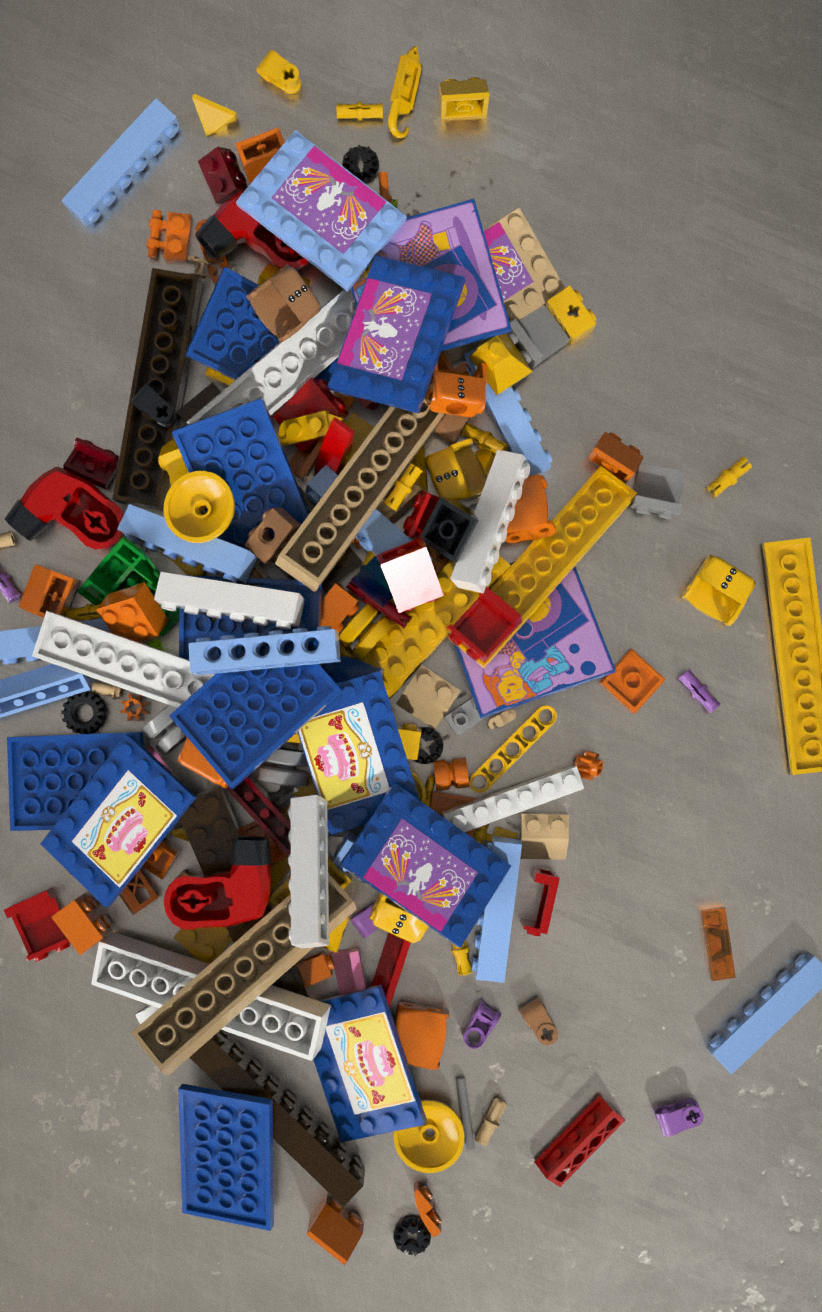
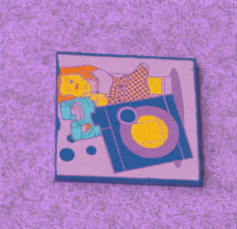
(454, 243)
(547, 655)

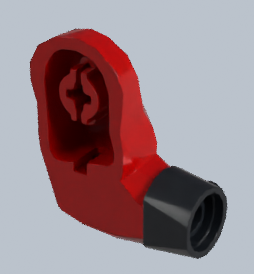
(234, 226)
(72, 504)
(224, 896)

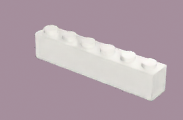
(494, 513)
(229, 599)
(515, 799)
(309, 872)

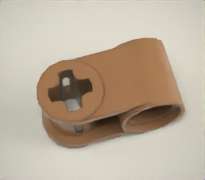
(451, 427)
(537, 1019)

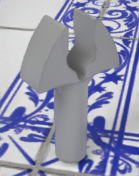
(283, 796)

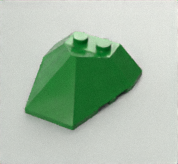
(123, 568)

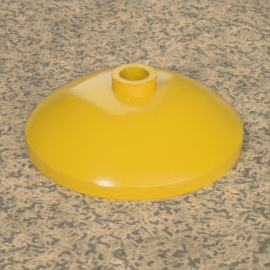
(187, 500)
(435, 1151)

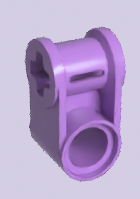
(362, 922)
(480, 1023)
(676, 1117)

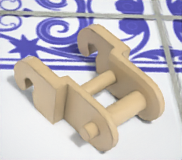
(203, 262)
(501, 718)

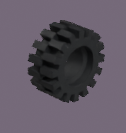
(70, 712)

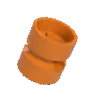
(451, 774)

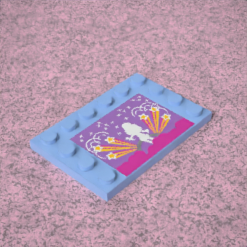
(321, 210)

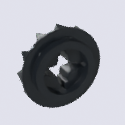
(369, 169)
(435, 748)
(412, 1225)

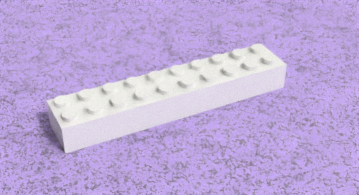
(156, 975)

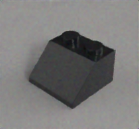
(449, 528)

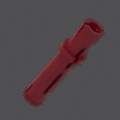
(389, 610)

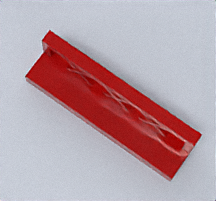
(391, 965)
(577, 1139)

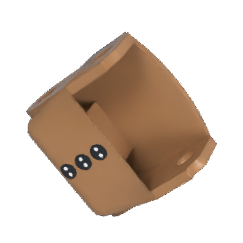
(284, 302)

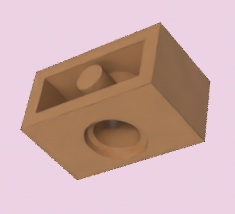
(260, 541)

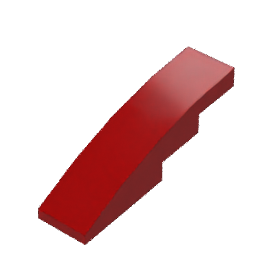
(335, 447)

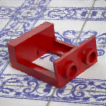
(551, 882)

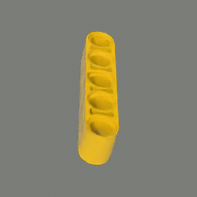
(523, 745)

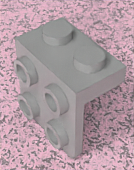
(537, 336)
(658, 490)

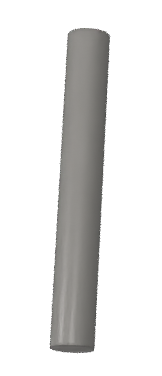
(465, 1112)

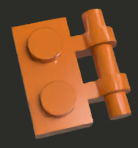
(177, 236)

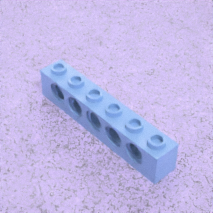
(201, 652)

